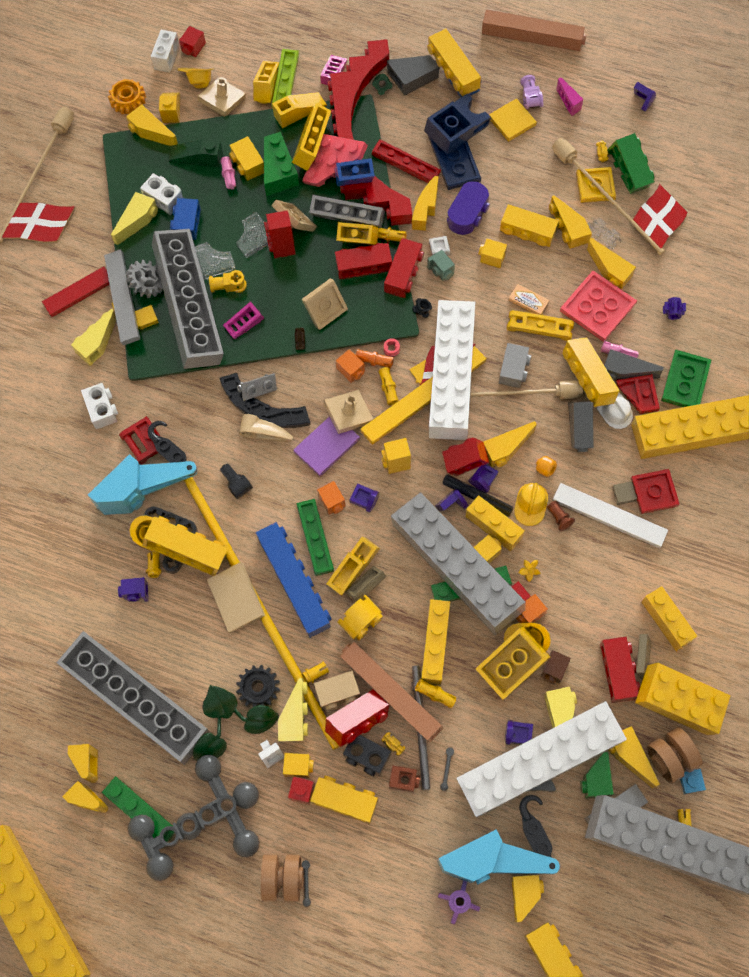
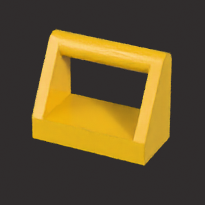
(85, 761)
(84, 797)

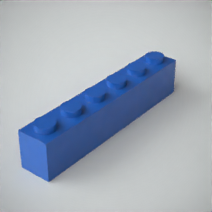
(293, 579)

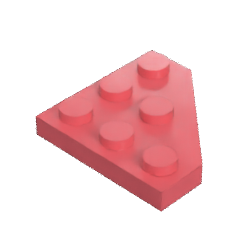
(332, 151)

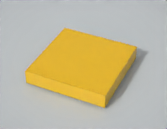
(512, 120)
(588, 191)

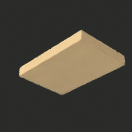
(235, 597)

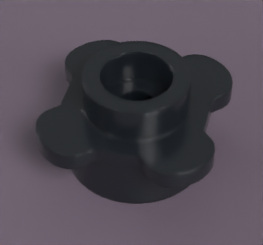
(422, 303)

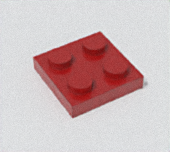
(655, 491)

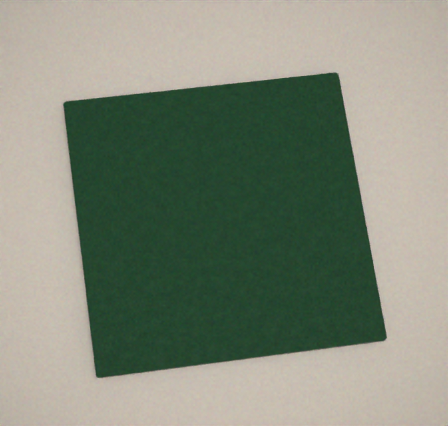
(272, 283)

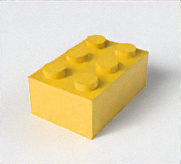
(512, 663)

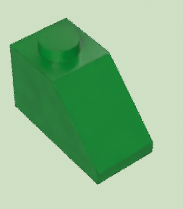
(598, 779)

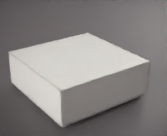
(438, 244)

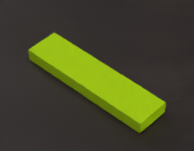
(285, 74)

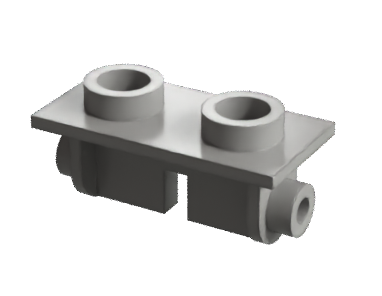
(257, 386)

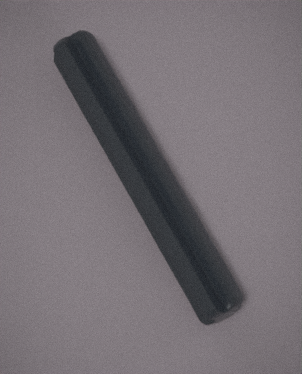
(473, 492)

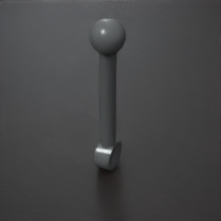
(444, 786)
(306, 865)

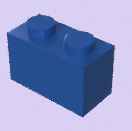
(354, 172)
(186, 215)

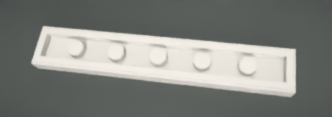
(610, 515)

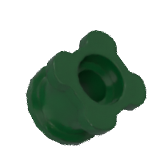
(381, 89)

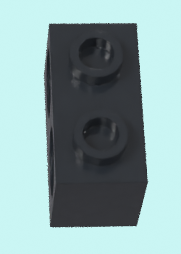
(369, 750)

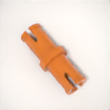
(375, 358)

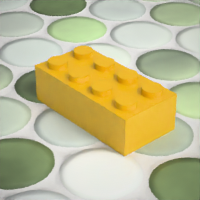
(184, 546)
(683, 699)

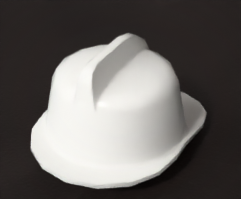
(618, 414)

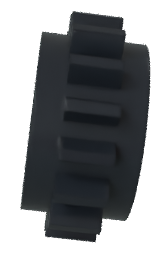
(255, 676)

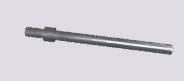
(421, 740)

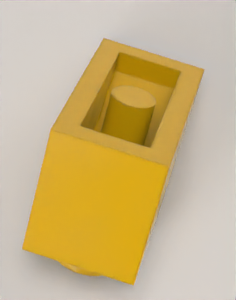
(170, 107)
(526, 894)

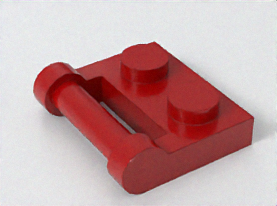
(140, 429)

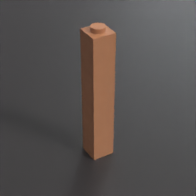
(533, 30)
(391, 691)

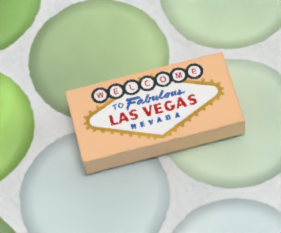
(528, 300)

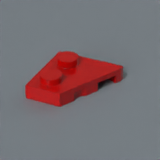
(640, 393)

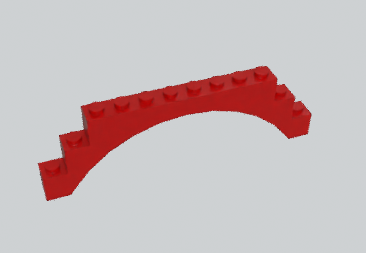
(346, 91)

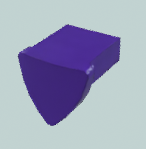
(646, 94)
(483, 478)
(364, 497)
(452, 497)
(518, 732)

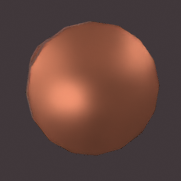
(561, 517)

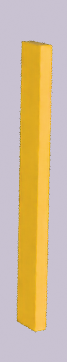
(408, 406)

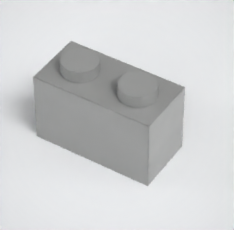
(513, 365)

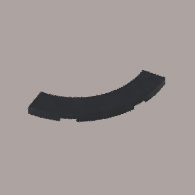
(282, 417)

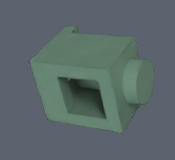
(441, 265)

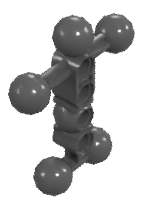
(244, 843)

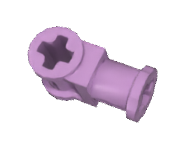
(531, 94)

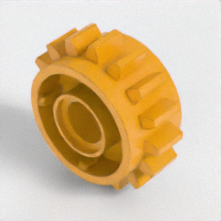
(126, 96)

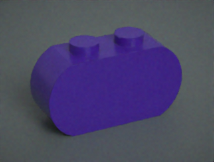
(468, 208)

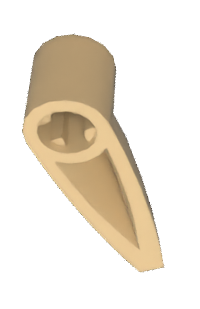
(257, 428)

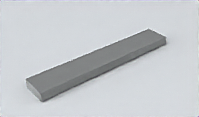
(122, 297)

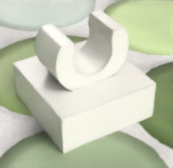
(271, 753)

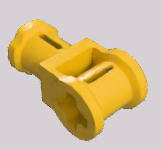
(228, 282)

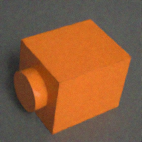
(350, 366)
(331, 498)
(533, 610)

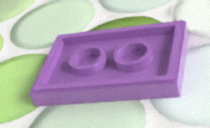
(325, 446)

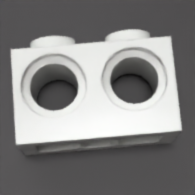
(165, 51)
(162, 192)
(96, 407)

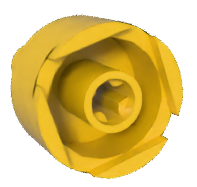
(360, 617)

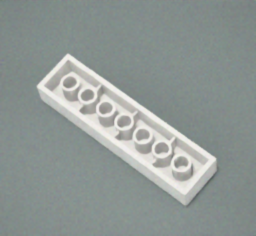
(452, 370)
(541, 759)

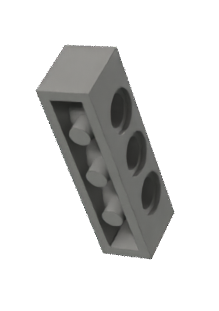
(346, 211)

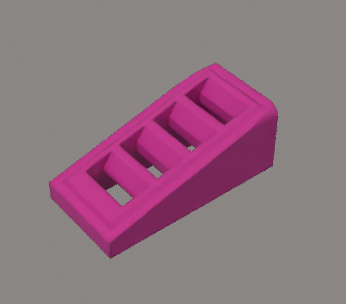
(324, 75)
(569, 96)
(246, 325)

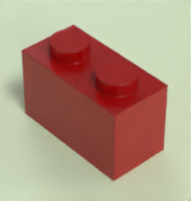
(465, 456)

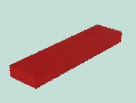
(405, 161)
(76, 292)

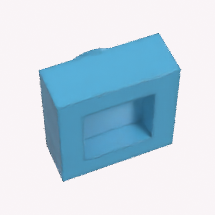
(692, 782)

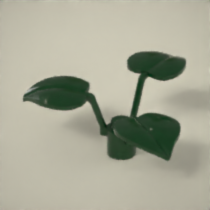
(222, 704)

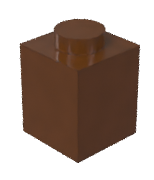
(555, 667)

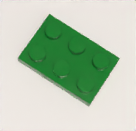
(686, 379)

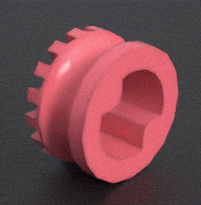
(386, 347)

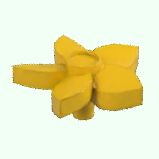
(529, 569)

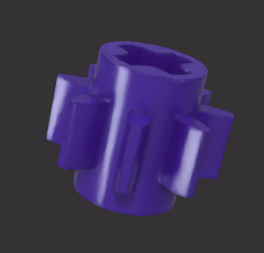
(674, 308)

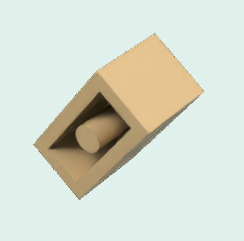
(337, 691)

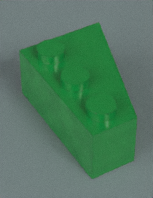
(632, 163)
(278, 166)

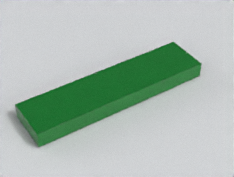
(315, 537)

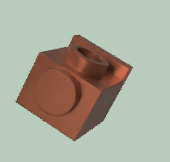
(396, 776)

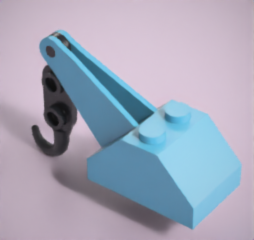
(129, 482)
(490, 855)

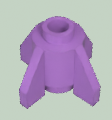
(452, 902)

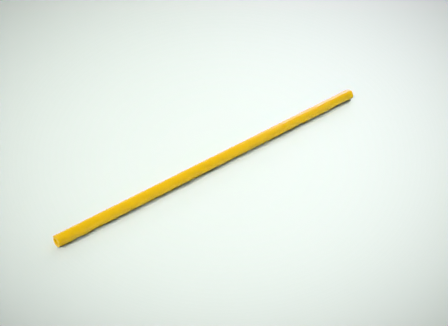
(266, 620)

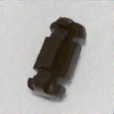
(299, 338)

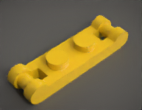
(540, 325)

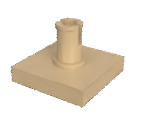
(221, 97)
(297, 217)
(324, 304)
(348, 411)

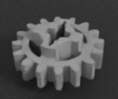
(144, 278)

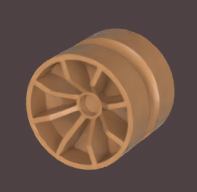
(674, 755)
(288, 877)

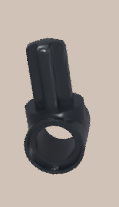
(238, 483)

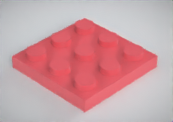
(598, 306)

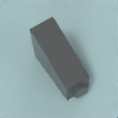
(412, 72)
(581, 425)

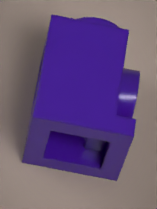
(134, 589)

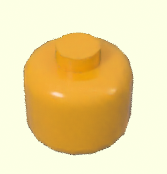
(546, 466)

